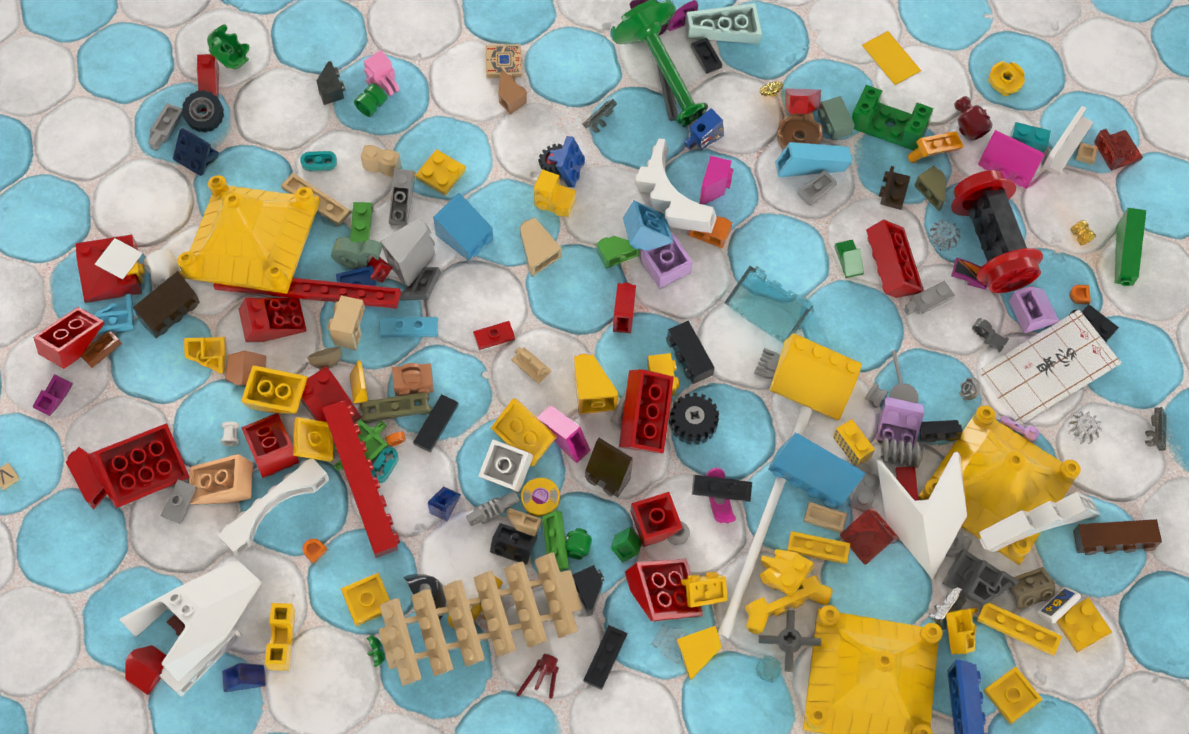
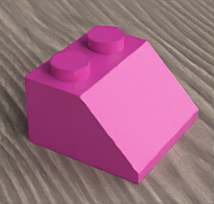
(716, 179)

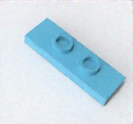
(409, 327)

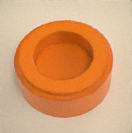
(395, 438)

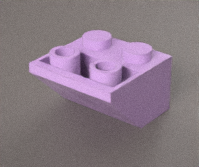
(1033, 309)
(900, 421)

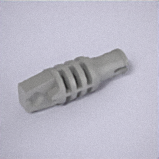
(492, 508)

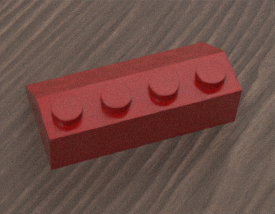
(894, 259)
(646, 411)

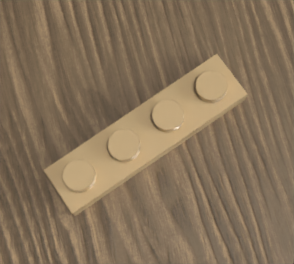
(327, 207)

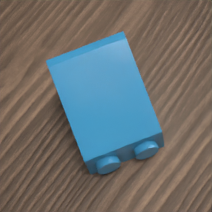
(462, 227)

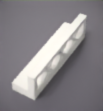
(1068, 143)

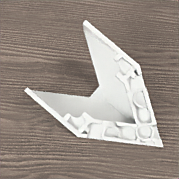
(930, 524)

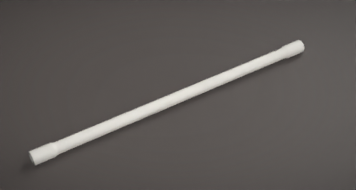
(728, 621)

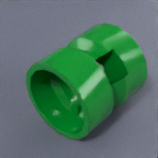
(370, 99)

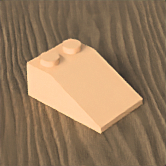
(222, 480)

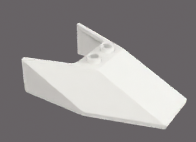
(206, 607)

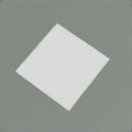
(118, 258)

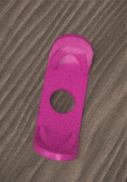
(721, 512)

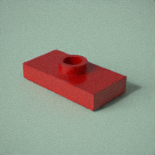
(494, 335)

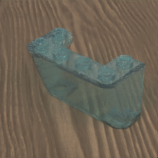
(769, 305)

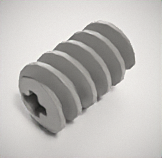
(902, 452)

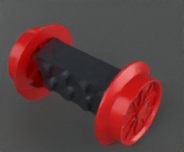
(986, 202)

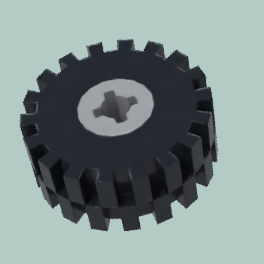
(695, 427)

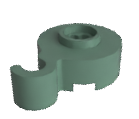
(353, 254)

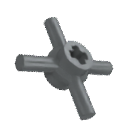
(783, 637)

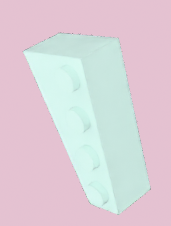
(725, 24)

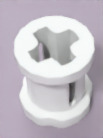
(230, 433)

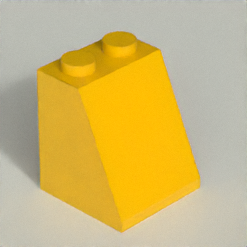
(593, 387)

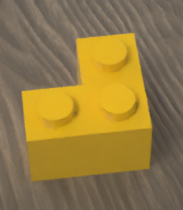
(552, 196)

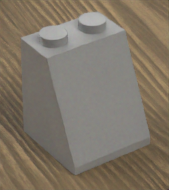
(409, 250)

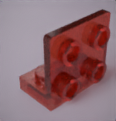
(1117, 149)
(869, 535)

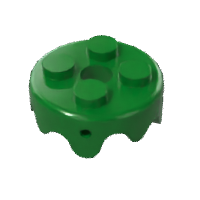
(227, 48)

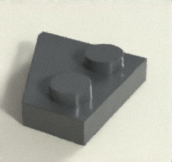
(423, 285)

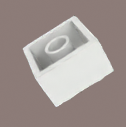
(506, 465)

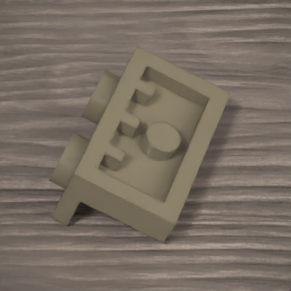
(1033, 588)

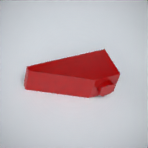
(208, 74)

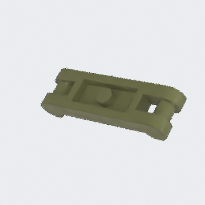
(395, 407)

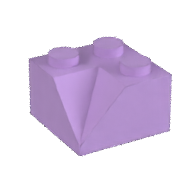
(667, 263)

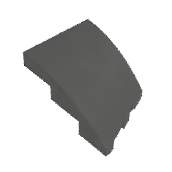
(977, 578)

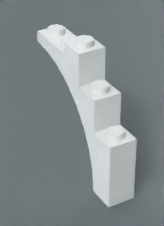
(679, 210)

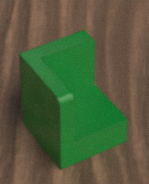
(626, 544)

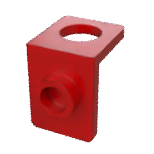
(381, 269)

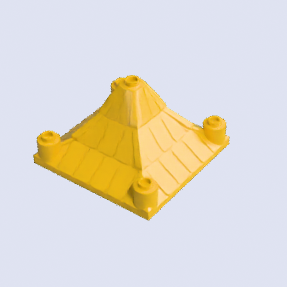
(250, 237)
(1004, 477)
(870, 676)

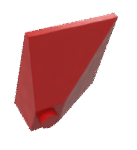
(660, 590)

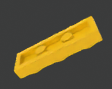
(819, 547)

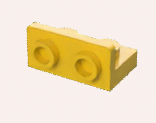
(705, 589)

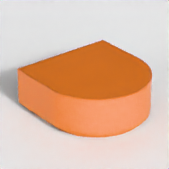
(1080, 294)
(314, 549)

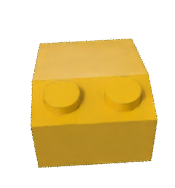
(273, 390)

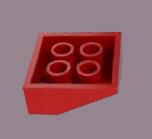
(98, 283)

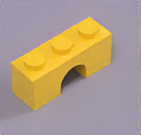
(282, 628)

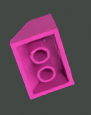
(1012, 158)

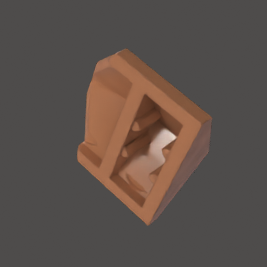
(240, 366)

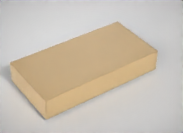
(825, 517)

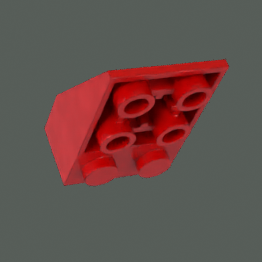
(271, 318)

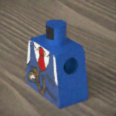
(705, 130)

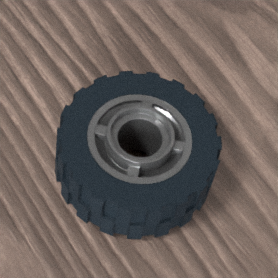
(198, 101)

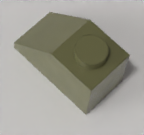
(933, 186)

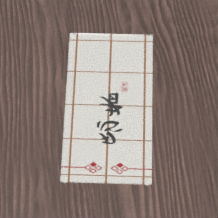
(1049, 367)

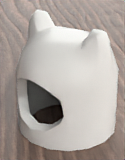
(161, 265)

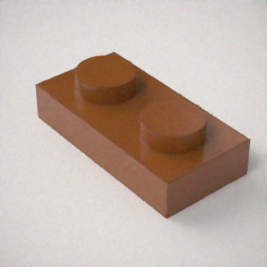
(100, 349)

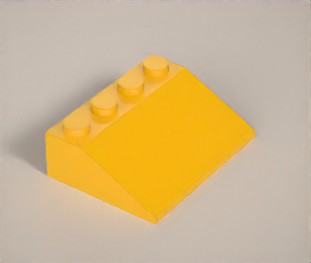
(815, 376)

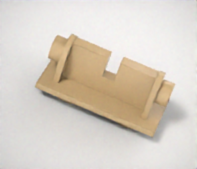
(530, 364)

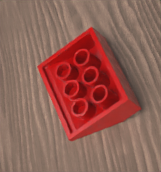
(138, 465)

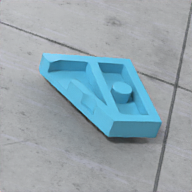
(117, 316)

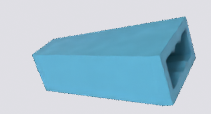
(812, 159)

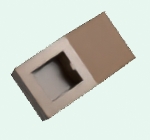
(510, 93)

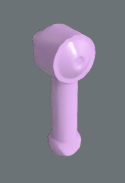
(1030, 433)

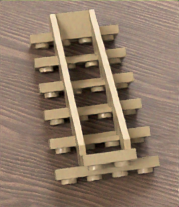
(560, 596)

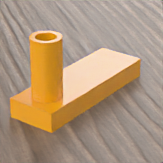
(936, 145)

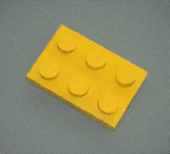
(523, 430)

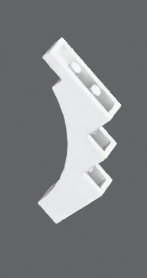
(1046, 516)

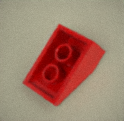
(68, 337)
(324, 390)
(270, 445)

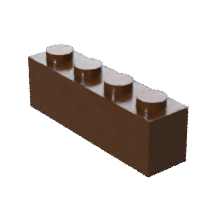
(1117, 536)

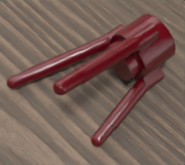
(546, 666)

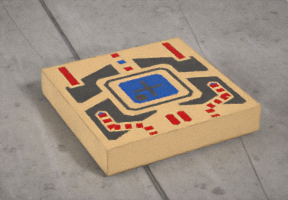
(503, 58)

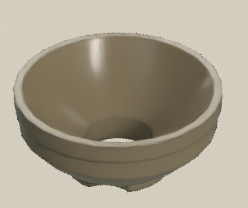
(326, 357)

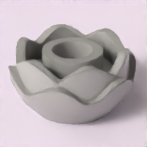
(970, 389)
(681, 537)

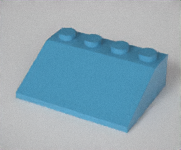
(815, 471)

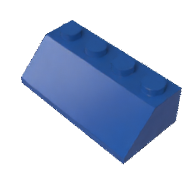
(966, 698)

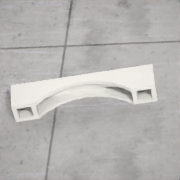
(240, 533)

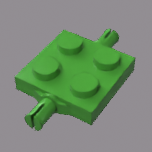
(372, 441)

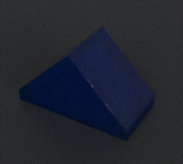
(443, 503)
(243, 677)

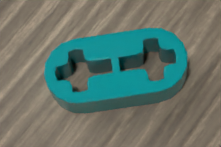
(381, 462)

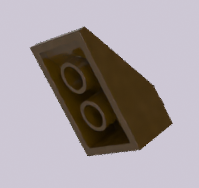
(609, 468)

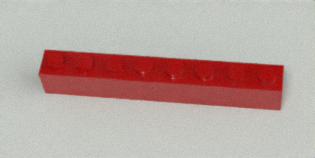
(360, 479)

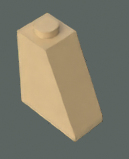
(538, 246)

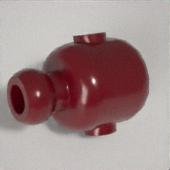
(973, 119)

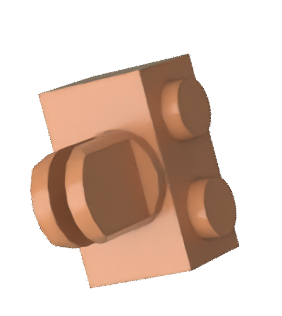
(412, 379)

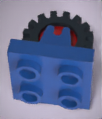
(563, 160)

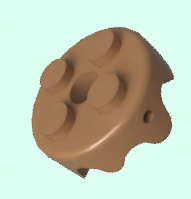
(799, 124)

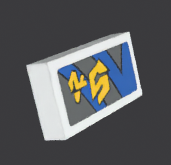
(1059, 604)

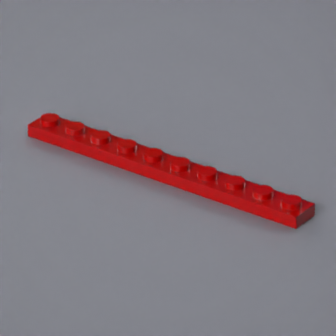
(328, 292)

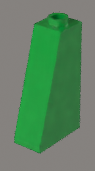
(1129, 246)

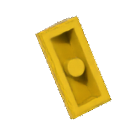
(358, 383)

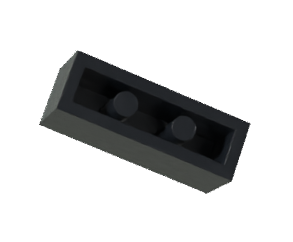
(690, 352)

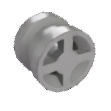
(876, 395)

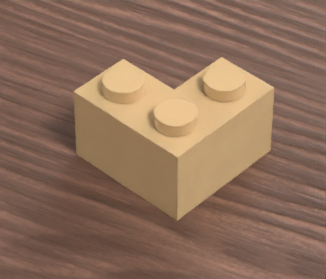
(346, 322)

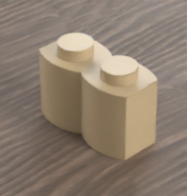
(380, 160)

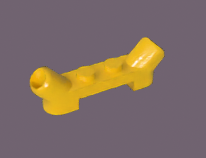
(759, 610)

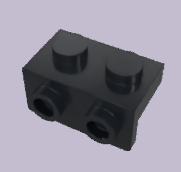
(940, 430)

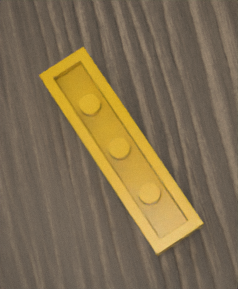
(1019, 628)

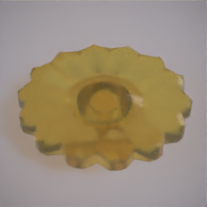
(771, 88)

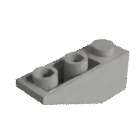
(401, 196)

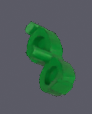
(378, 655)

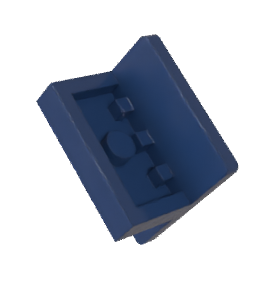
(193, 152)

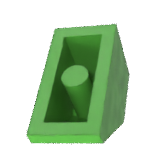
(615, 251)

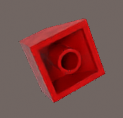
(655, 518)

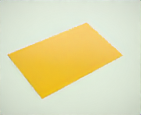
(891, 57)

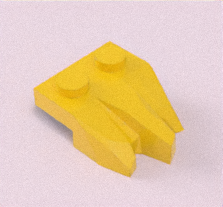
(785, 571)

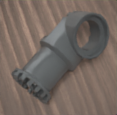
(985, 330)

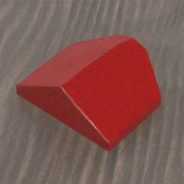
(144, 667)

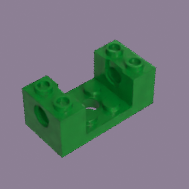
(872, 115)

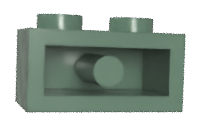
(836, 118)

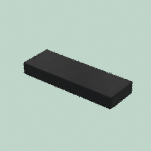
(435, 423)
(721, 488)
(605, 657)

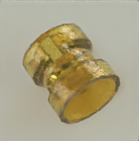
(1083, 233)

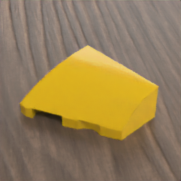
(207, 351)
(961, 630)
(698, 649)

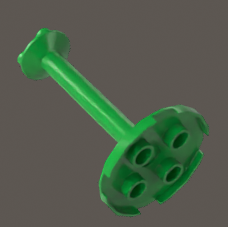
(643, 25)

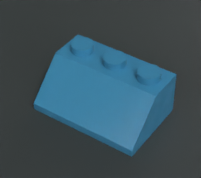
(646, 227)

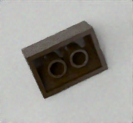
(166, 305)

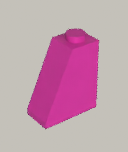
(568, 433)

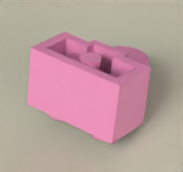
(380, 72)

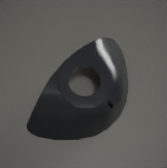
(414, 582)

